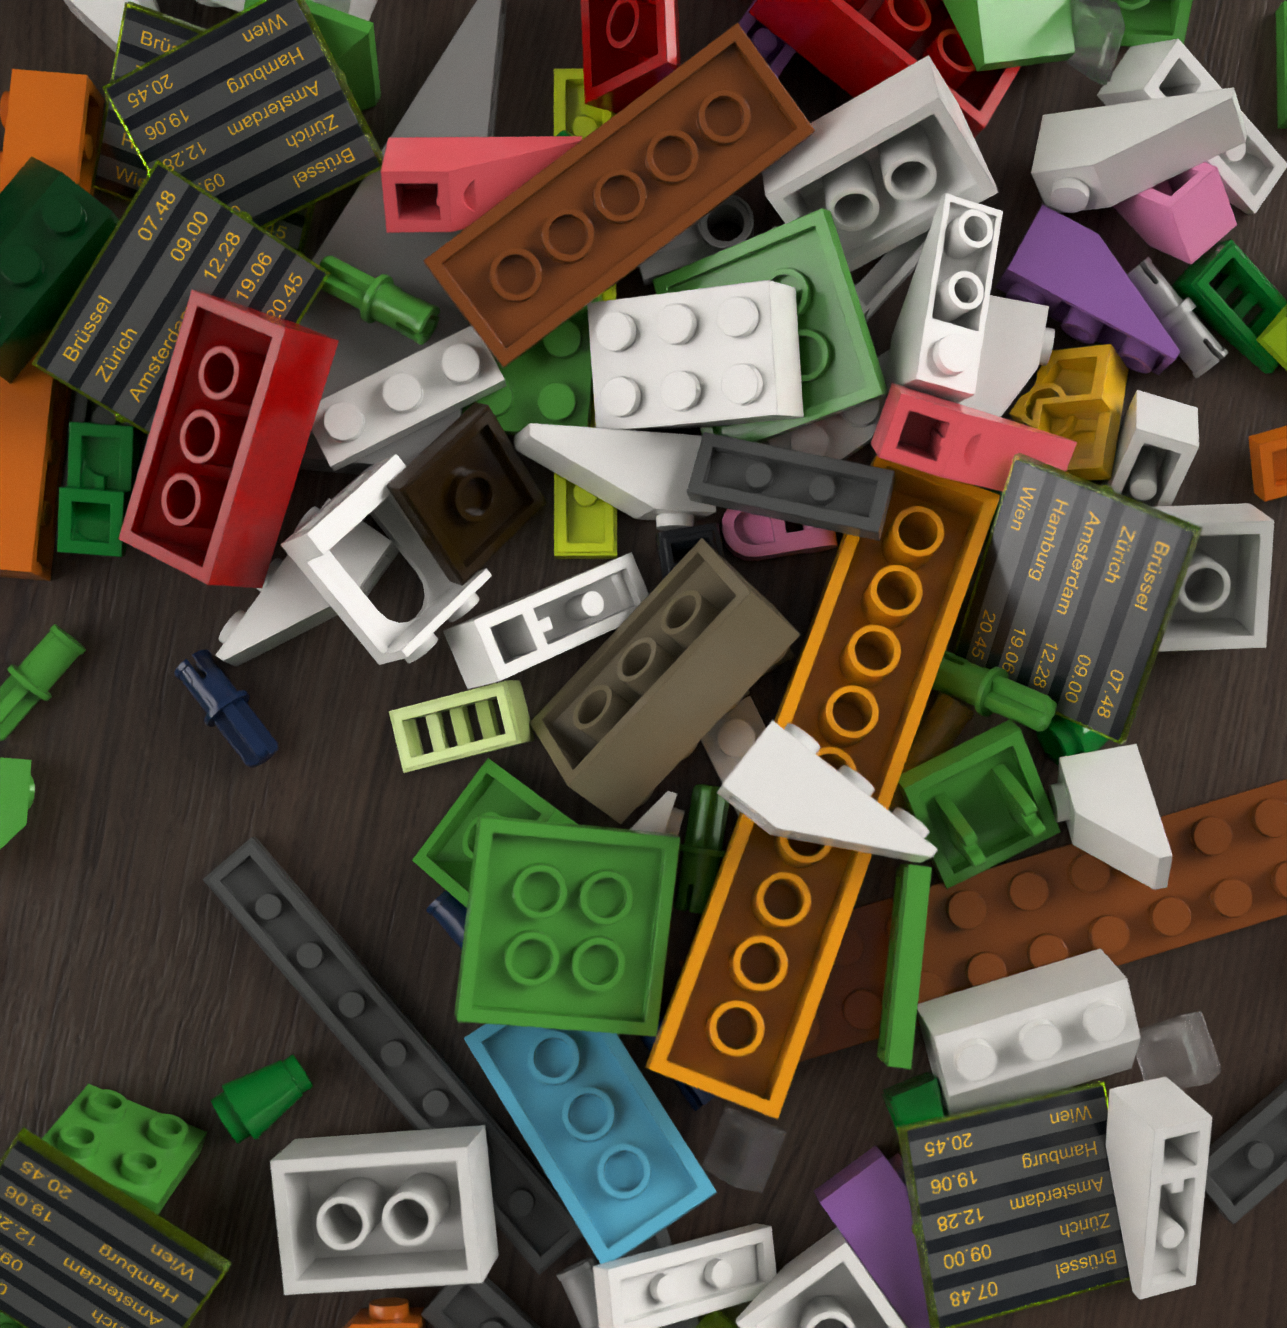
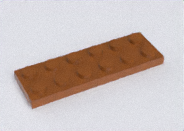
(619, 196)

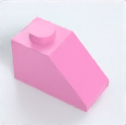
(1182, 213)

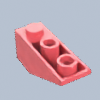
(456, 180)
(959, 440)

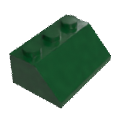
(46, 248)

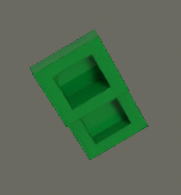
(98, 488)

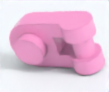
(762, 538)

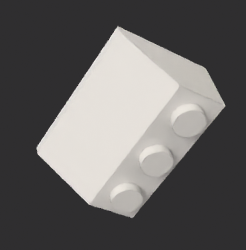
(883, 164)
(1030, 1032)
(822, 1290)

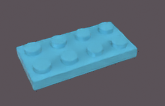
(594, 1131)

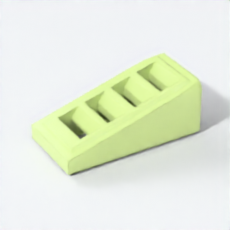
(513, 714)

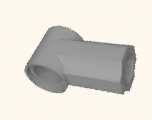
(698, 242)

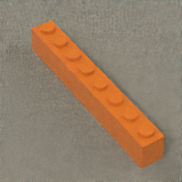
(60, 124)

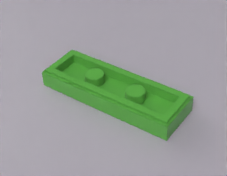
(904, 965)

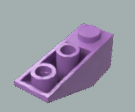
(1086, 291)

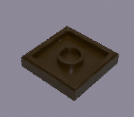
(467, 493)

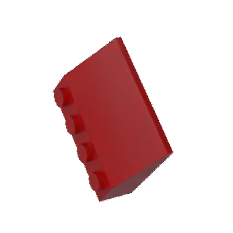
(874, 39)

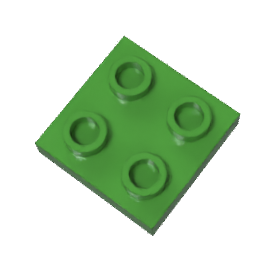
(979, 803)
(127, 1144)

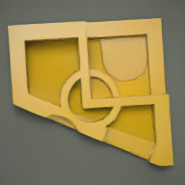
(1080, 400)

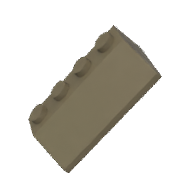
(662, 682)

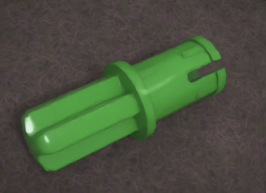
(381, 300)
(35, 677)
(993, 692)
(701, 848)

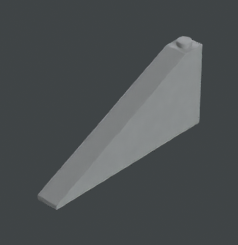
(453, 102)

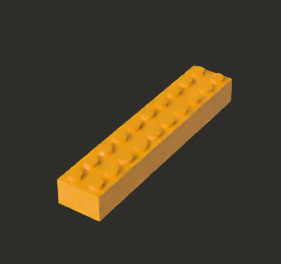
(860, 695)

